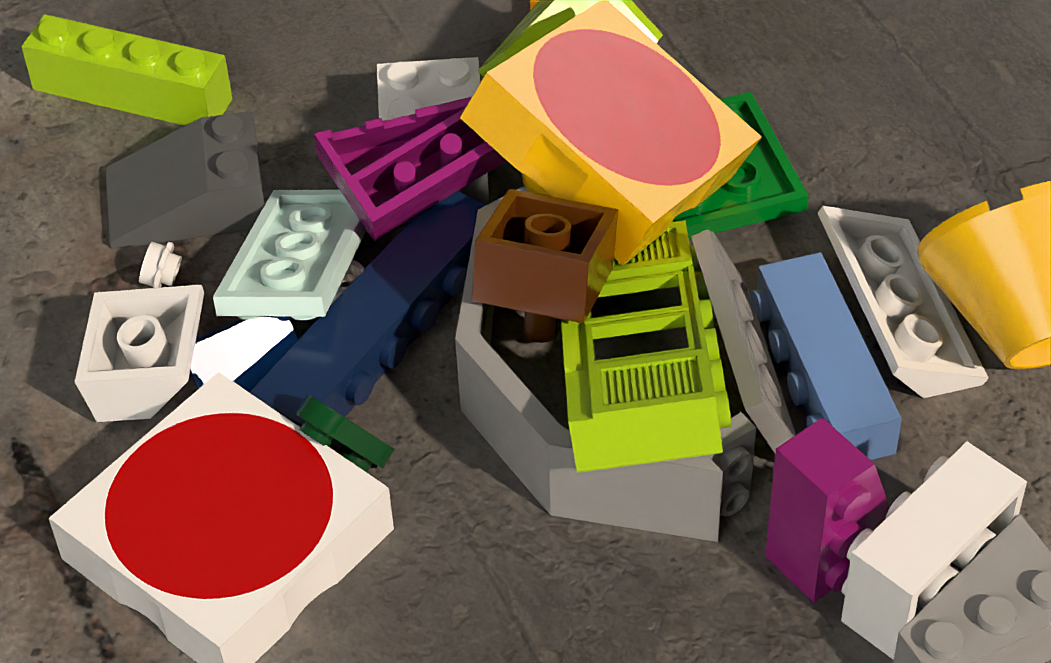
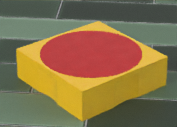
(611, 124)

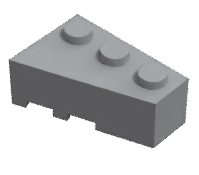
(990, 610)

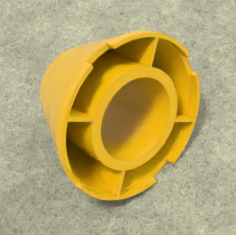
(999, 273)

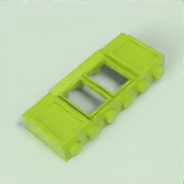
(649, 402)

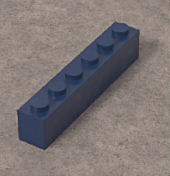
(377, 313)

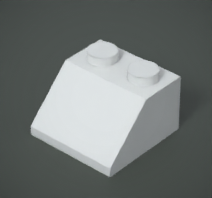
(138, 350)

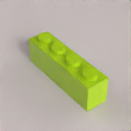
(126, 71)

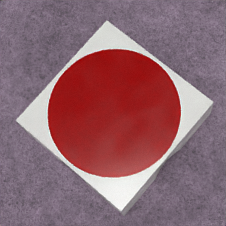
(223, 524)

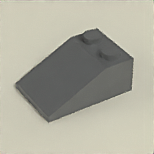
(188, 184)

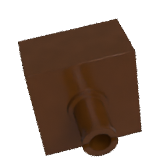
(544, 259)

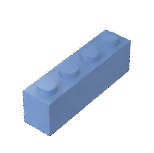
(825, 353)

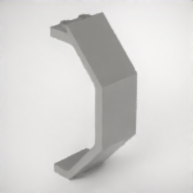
(660, 497)

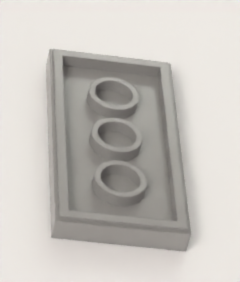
(744, 342)

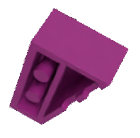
(405, 163)
(819, 506)

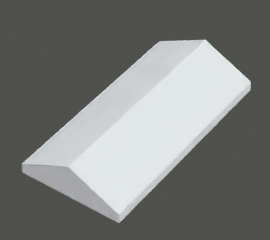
(903, 303)

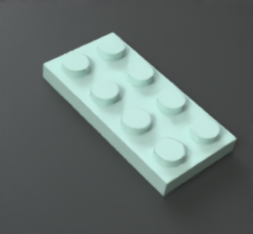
(292, 257)

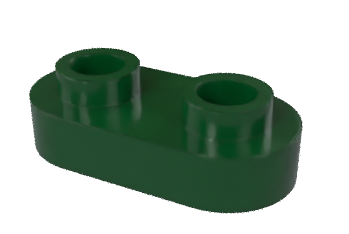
(326, 425)

